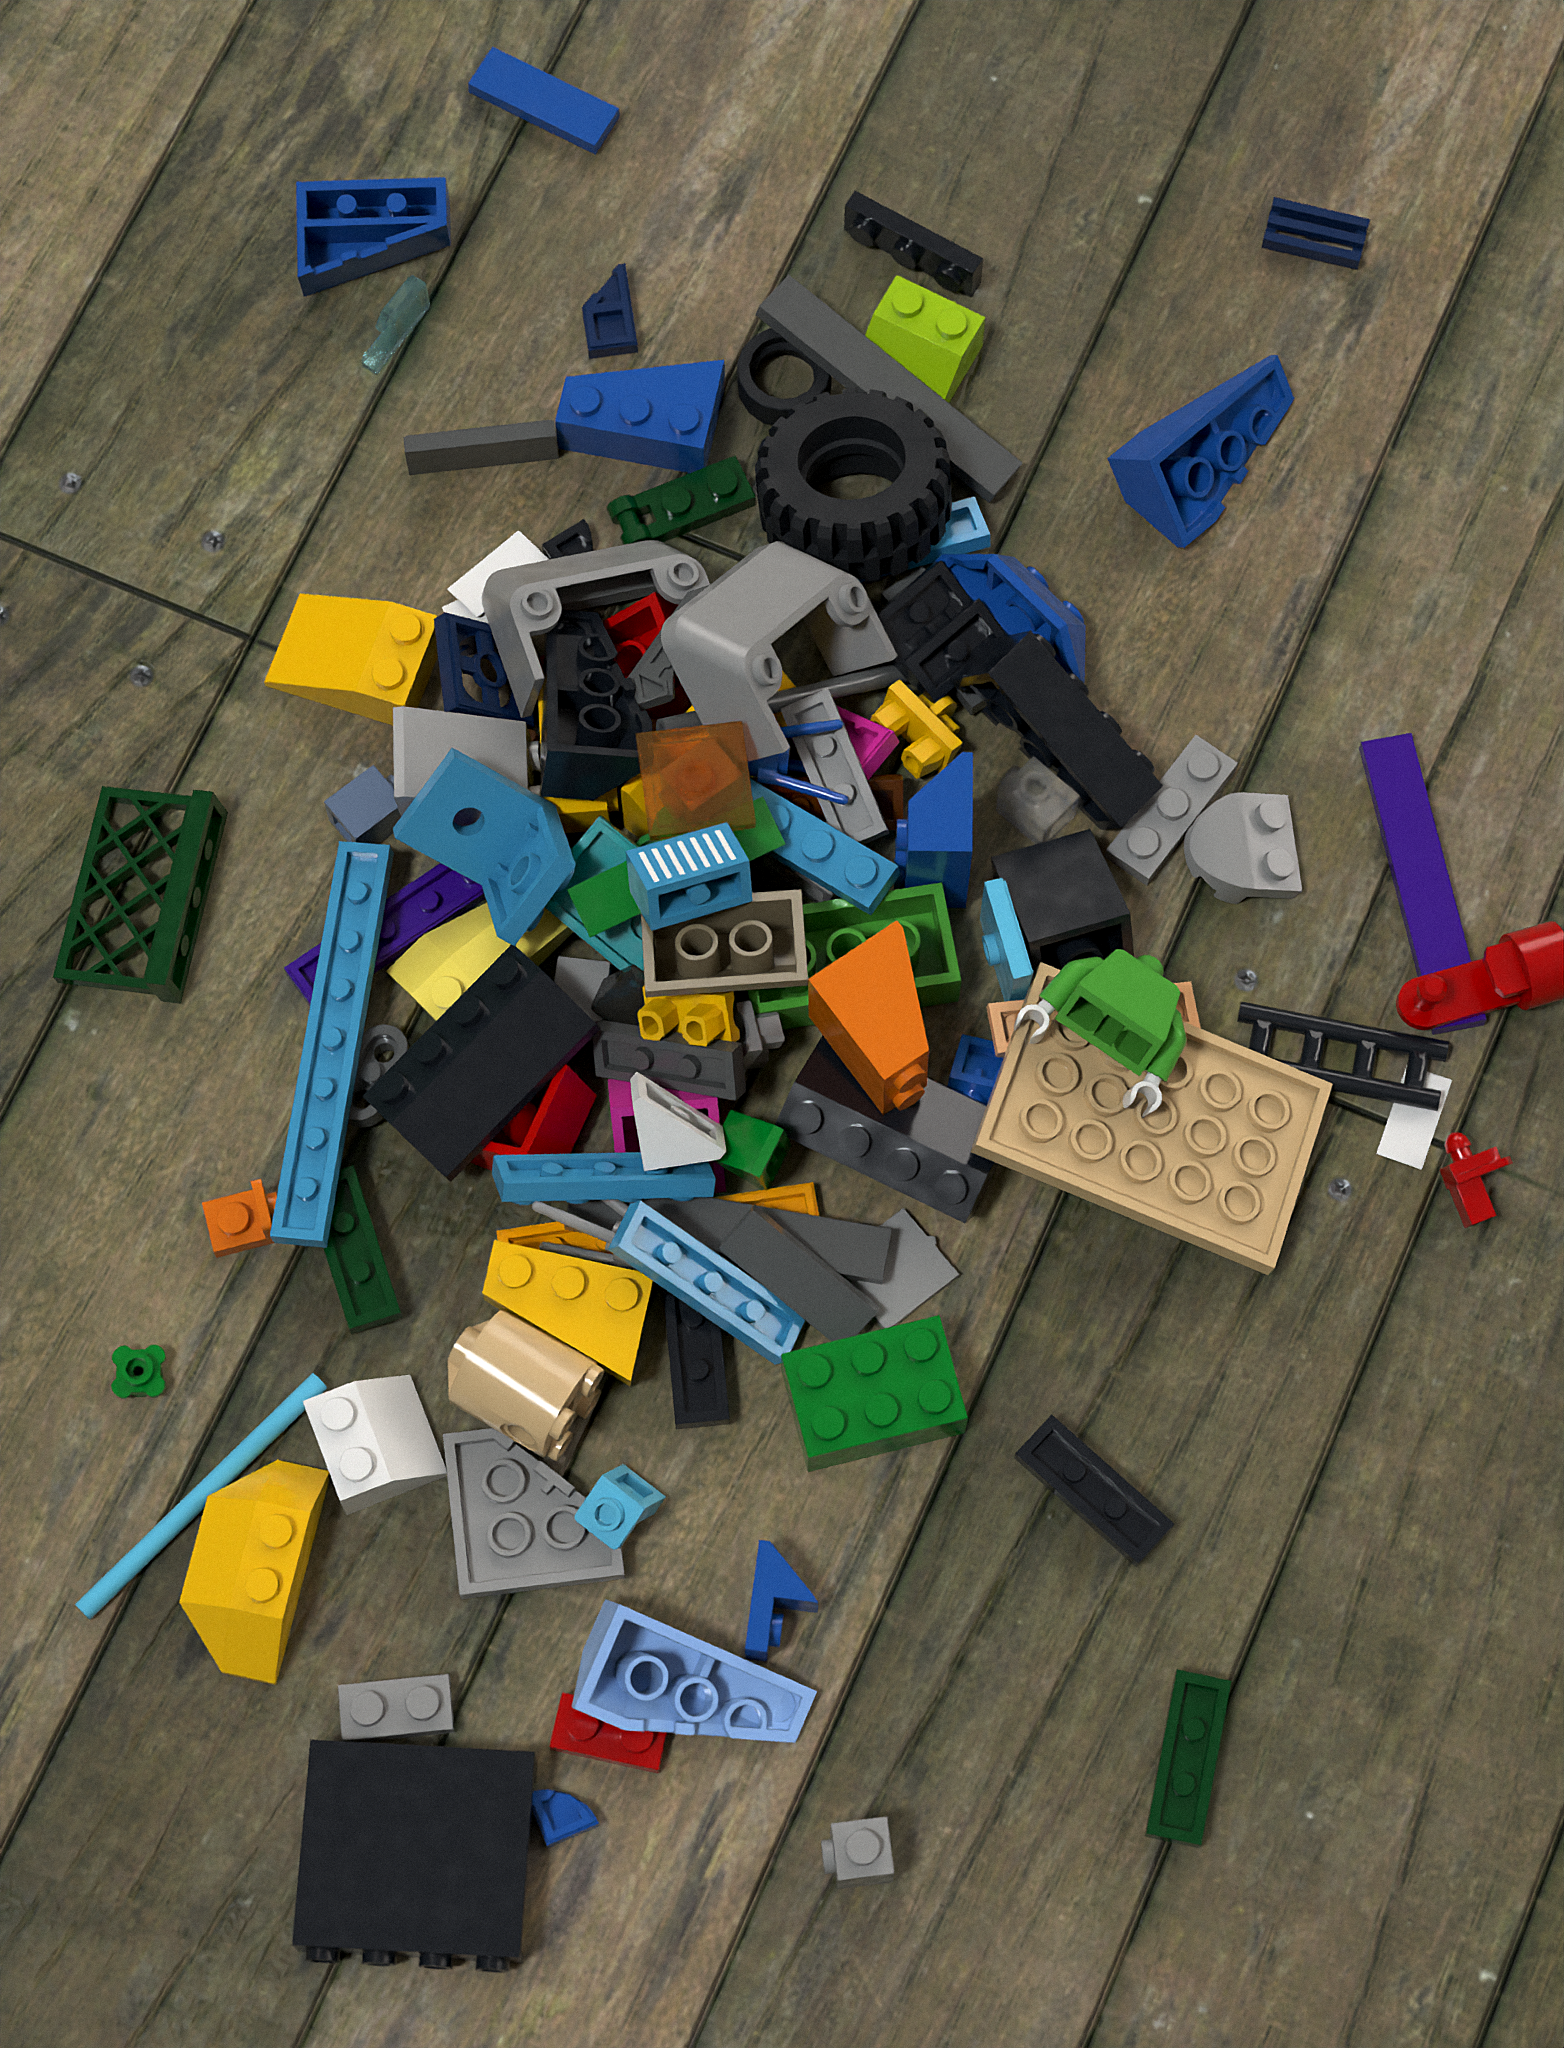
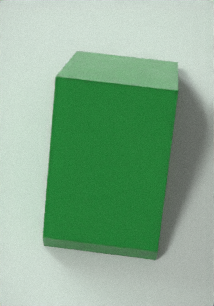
(753, 1149)

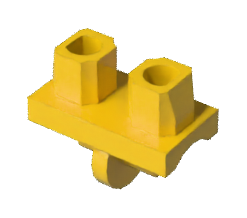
(923, 726)
(696, 1016)

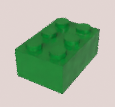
(873, 1393)

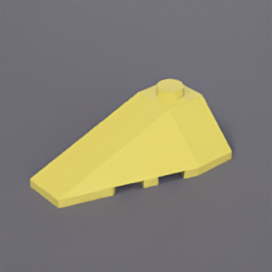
(460, 951)

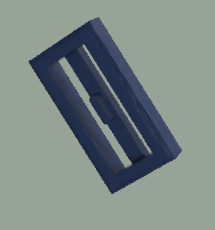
(1316, 225)

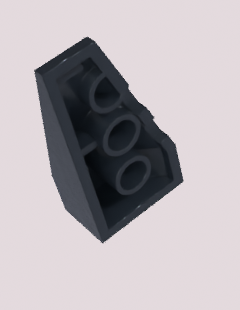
(586, 712)

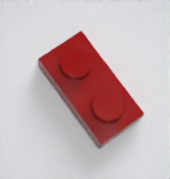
(597, 1740)

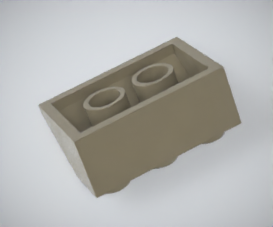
(729, 949)

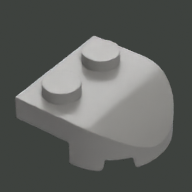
(1245, 847)

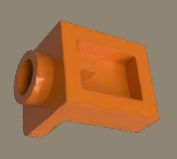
(240, 1220)

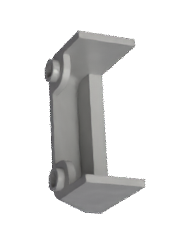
(531, 596)
(727, 630)

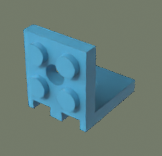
(511, 850)

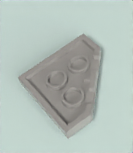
(517, 1521)

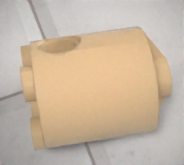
(522, 1382)

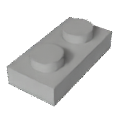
(396, 1708)

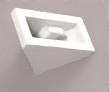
(672, 1130)

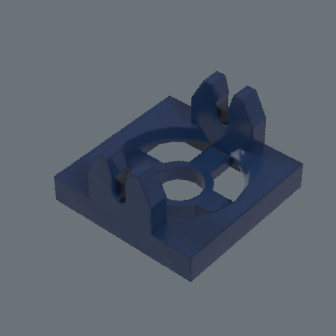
(456, 640)

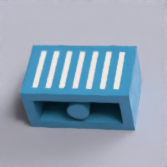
(689, 876)

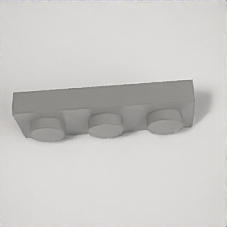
(835, 766)
(1164, 820)

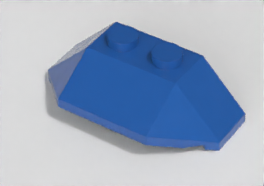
(1022, 603)

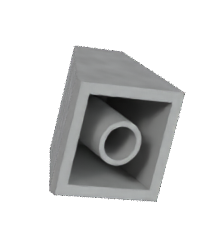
(427, 736)

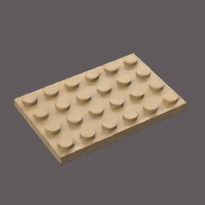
(1204, 1166)

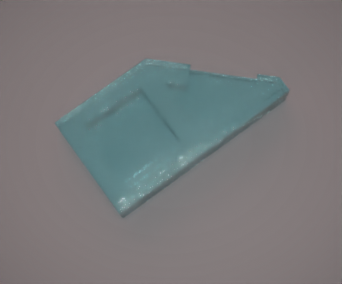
(396, 322)

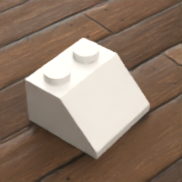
(375, 1440)

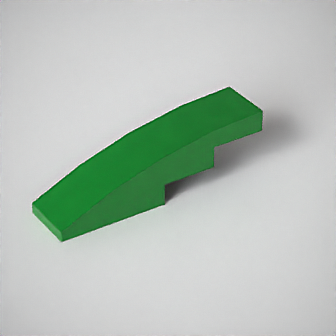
(607, 896)

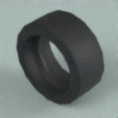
(757, 403)

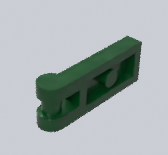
(684, 503)

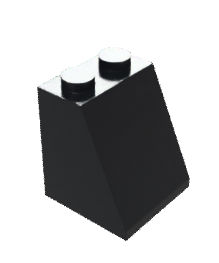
(1065, 900)

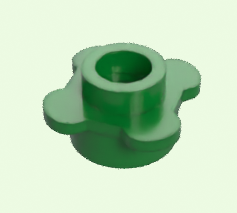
(149, 1383)

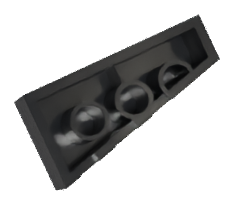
(1060, 726)

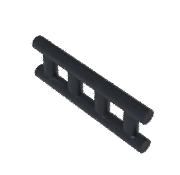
(1367, 1042)

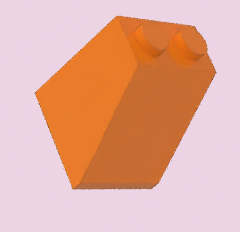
(874, 1018)

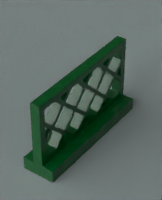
(183, 900)

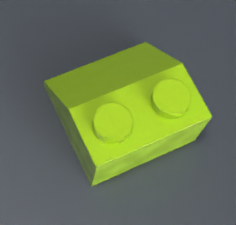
(927, 335)

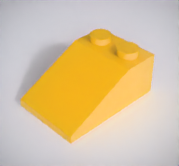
(355, 654)

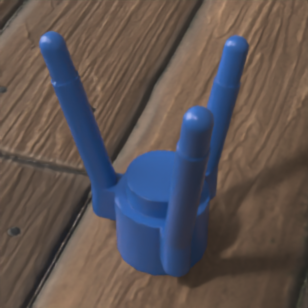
(770, 768)

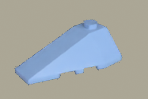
(671, 1682)

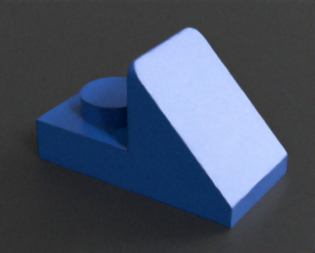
(773, 1587)

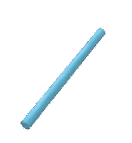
(195, 1500)

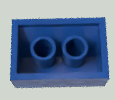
(938, 833)

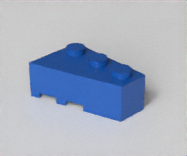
(644, 414)

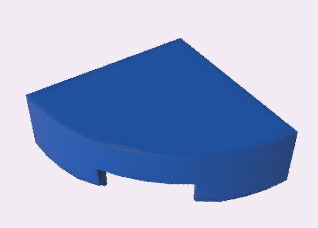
(561, 1816)

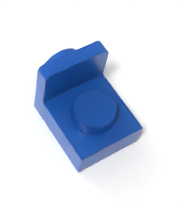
(975, 1068)

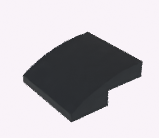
(936, 630)

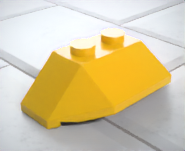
(253, 1566)

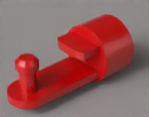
(1518, 971)

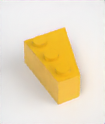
(574, 1300)

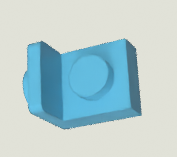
(617, 1505)

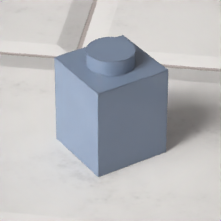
(364, 808)

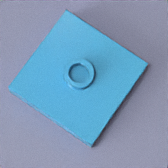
(1004, 941)

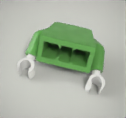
(1120, 1009)

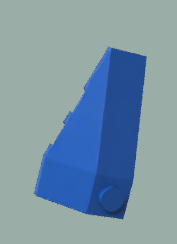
(1192, 457)

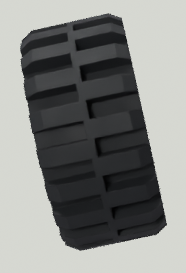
(855, 436)

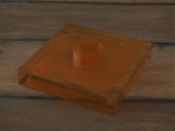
(695, 779)

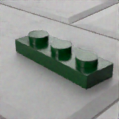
(358, 1260)
(1188, 1758)

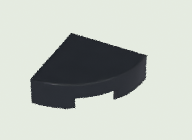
(571, 541)

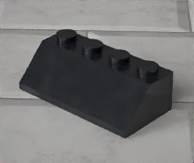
(481, 1062)
(910, 1150)

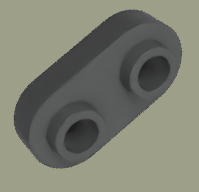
(370, 1070)

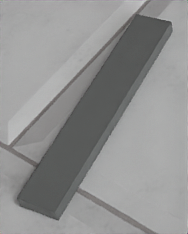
(865, 366)
(848, 1247)

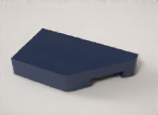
(610, 318)

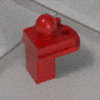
(1465, 1180)

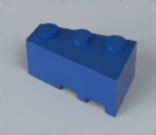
(366, 226)

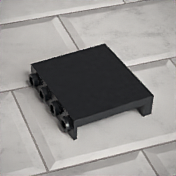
(414, 1854)

